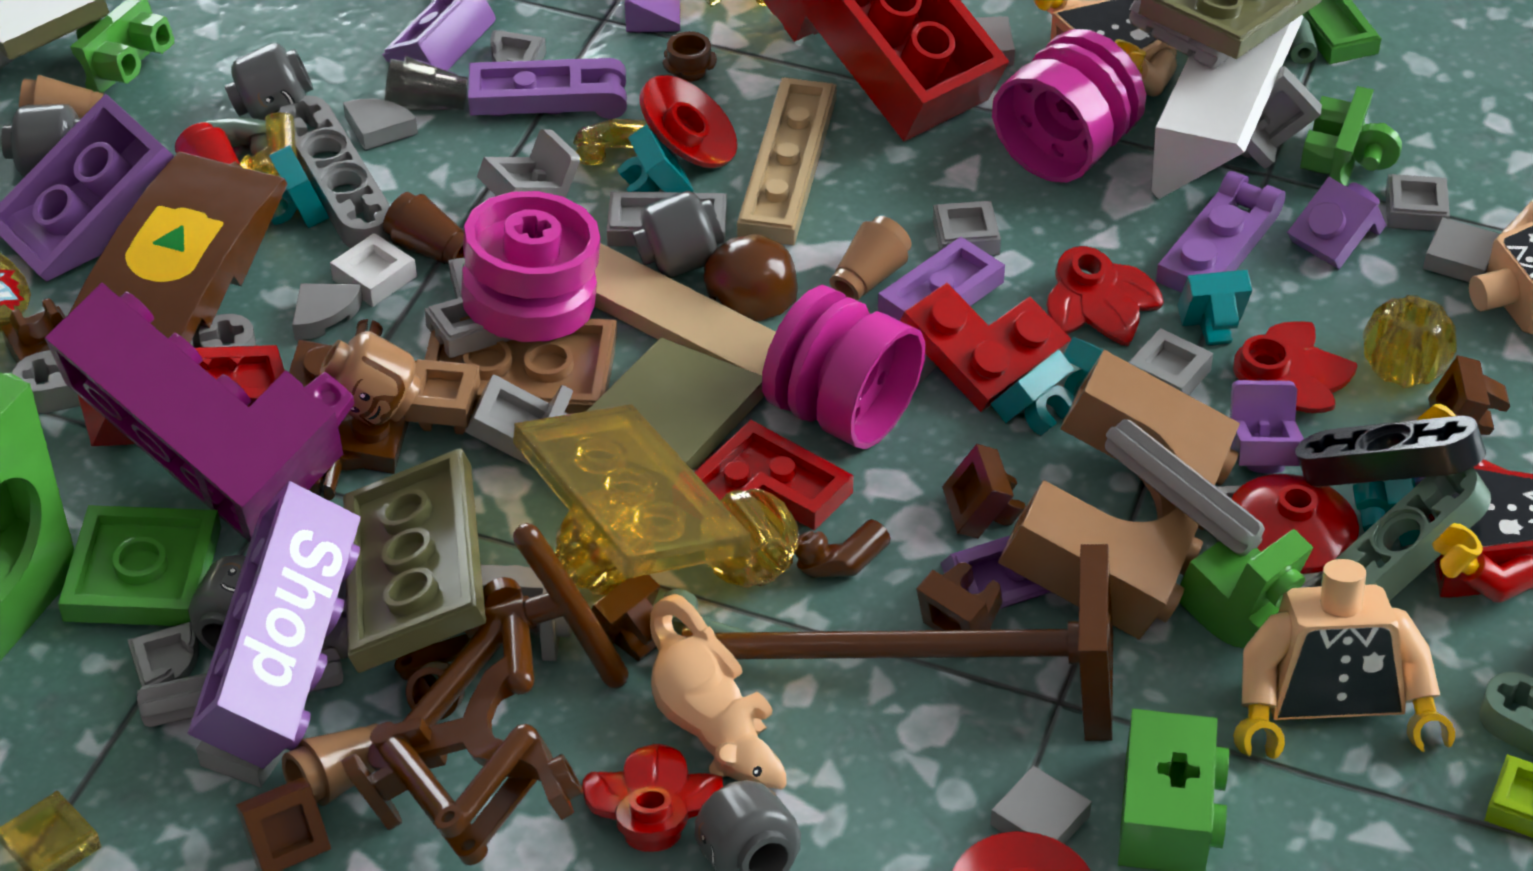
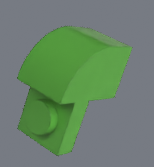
(1239, 593)

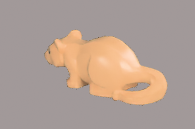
(698, 693)

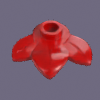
(1104, 299)
(1290, 355)
(650, 796)

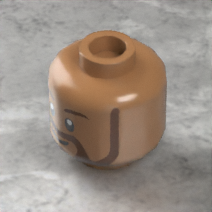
(376, 376)

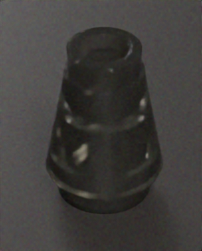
(424, 86)

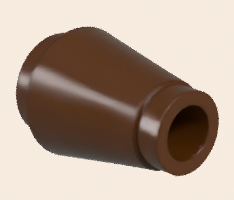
(423, 228)

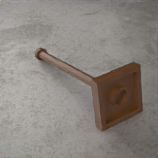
(1084, 643)

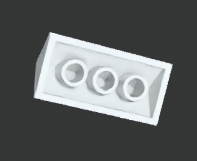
(1215, 112)

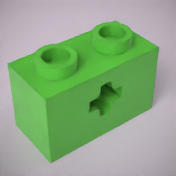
(1170, 792)

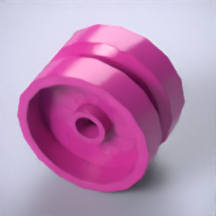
(530, 266)

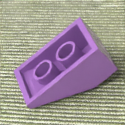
(81, 190)

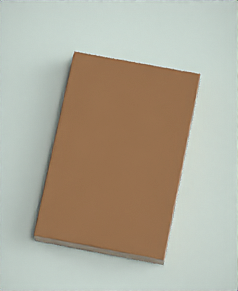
(540, 367)

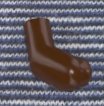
(843, 559)

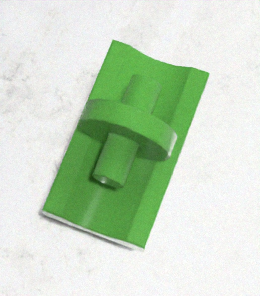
(116, 45)
(1343, 138)

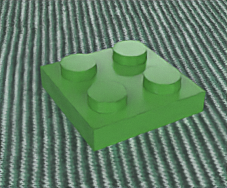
(138, 564)

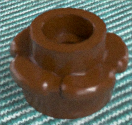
(689, 56)

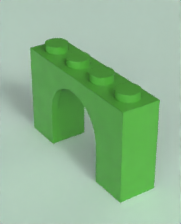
(33, 523)

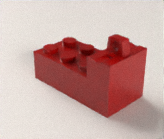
(909, 56)

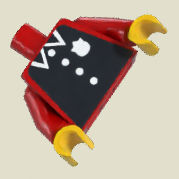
(1498, 549)

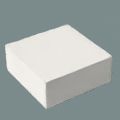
(375, 266)

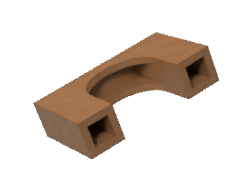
(1141, 554)

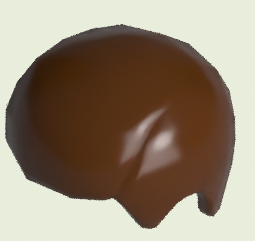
(752, 277)

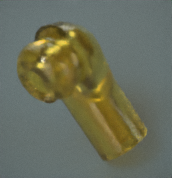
(279, 134)
(595, 138)

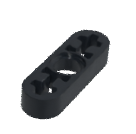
(1391, 451)

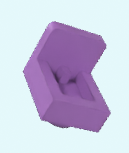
(1337, 221)
(1267, 424)

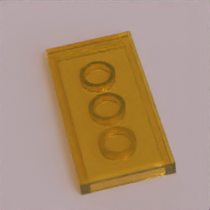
(631, 491)

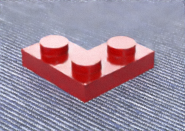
(980, 356)
(774, 464)

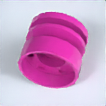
(1069, 105)
(843, 366)

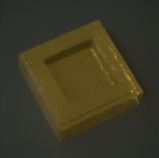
(49, 836)

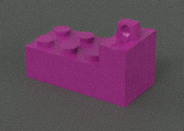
(189, 420)

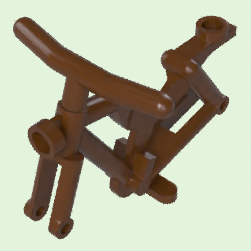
(410, 748)

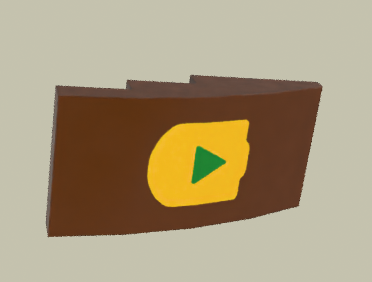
(188, 241)

